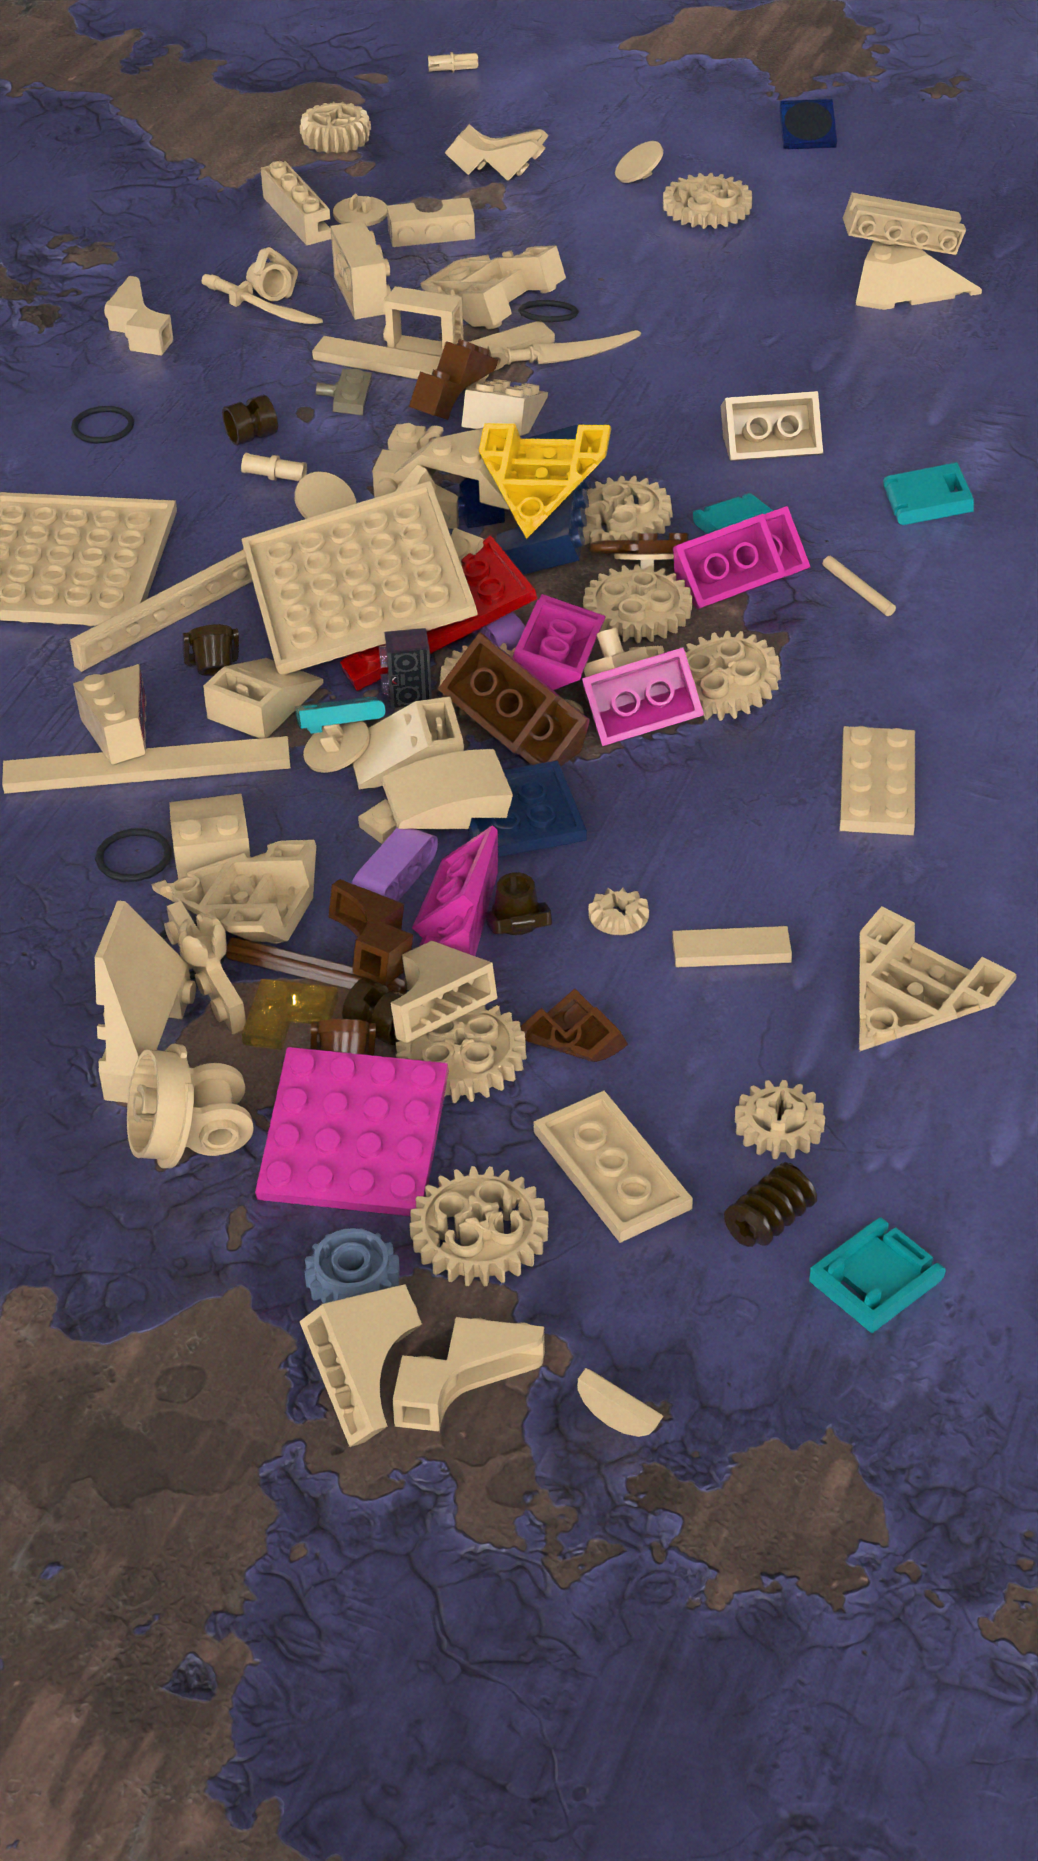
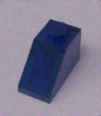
(472, 510)

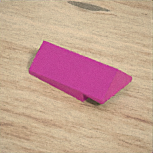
(740, 557)
(558, 641)
(460, 895)

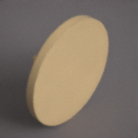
(639, 162)
(360, 209)
(322, 493)
(645, 559)
(336, 746)

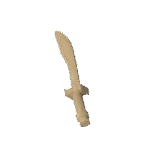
(244, 292)

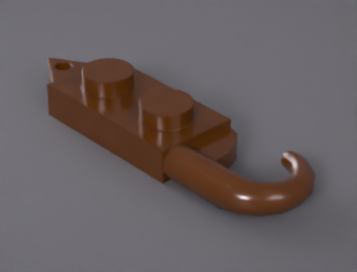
(646, 544)

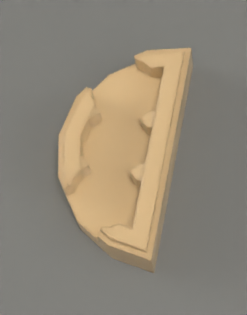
(616, 1406)

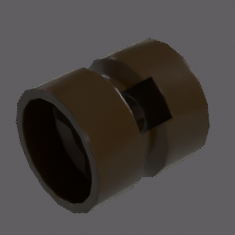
(252, 419)
(372, 1003)

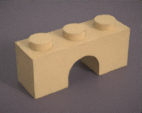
(412, 227)

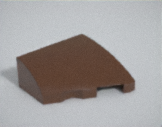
(575, 1029)

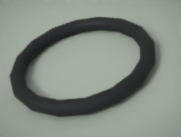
(541, 318)
(111, 438)
(133, 877)

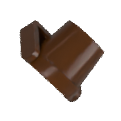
(343, 1036)

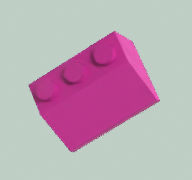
(642, 697)

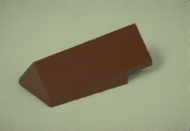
(515, 705)

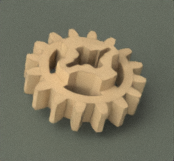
(799, 1125)

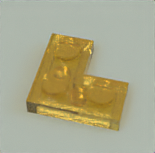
(280, 1004)

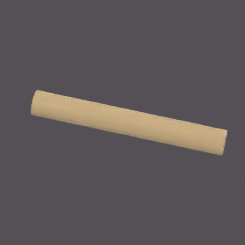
(859, 586)

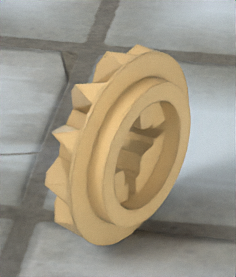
(611, 920)

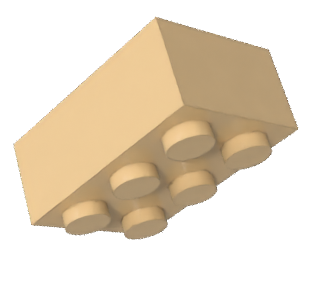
(359, 268)

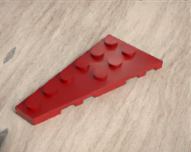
(496, 590)

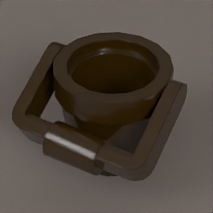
(212, 648)
(517, 907)

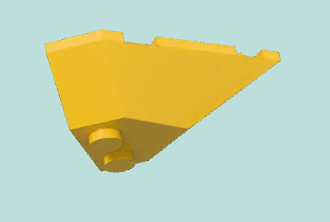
(540, 472)

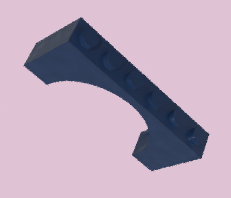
(560, 535)

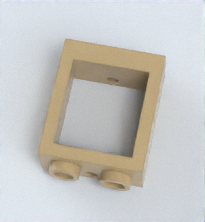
(422, 302)

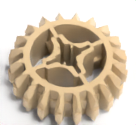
(335, 127)

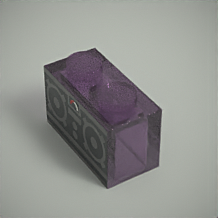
(408, 667)

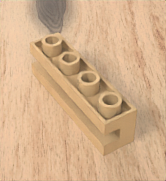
(295, 202)
(903, 223)

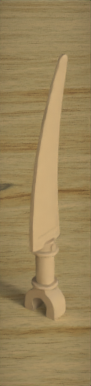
(559, 351)

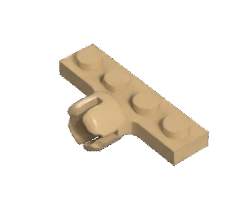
(203, 949)

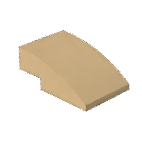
(448, 790)

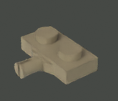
(349, 392)

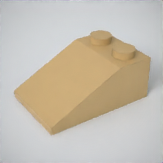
(208, 831)

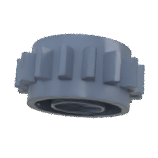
(350, 1265)

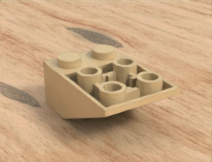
(502, 404)
(256, 696)
(406, 737)

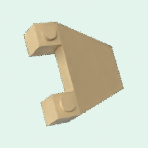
(492, 284)
(140, 988)

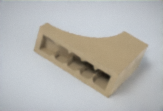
(441, 989)
(350, 1347)

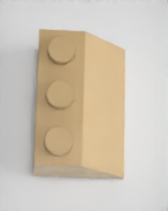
(772, 426)

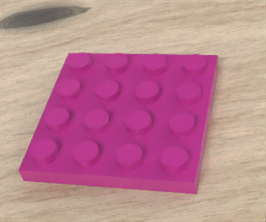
(352, 1131)

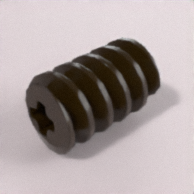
(770, 1206)

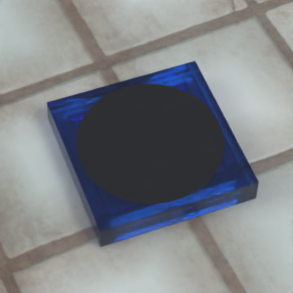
(808, 124)

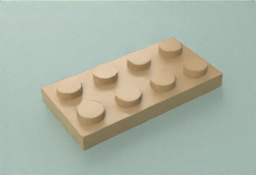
(878, 780)
(612, 1166)

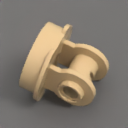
(184, 1107)

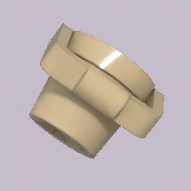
(272, 279)

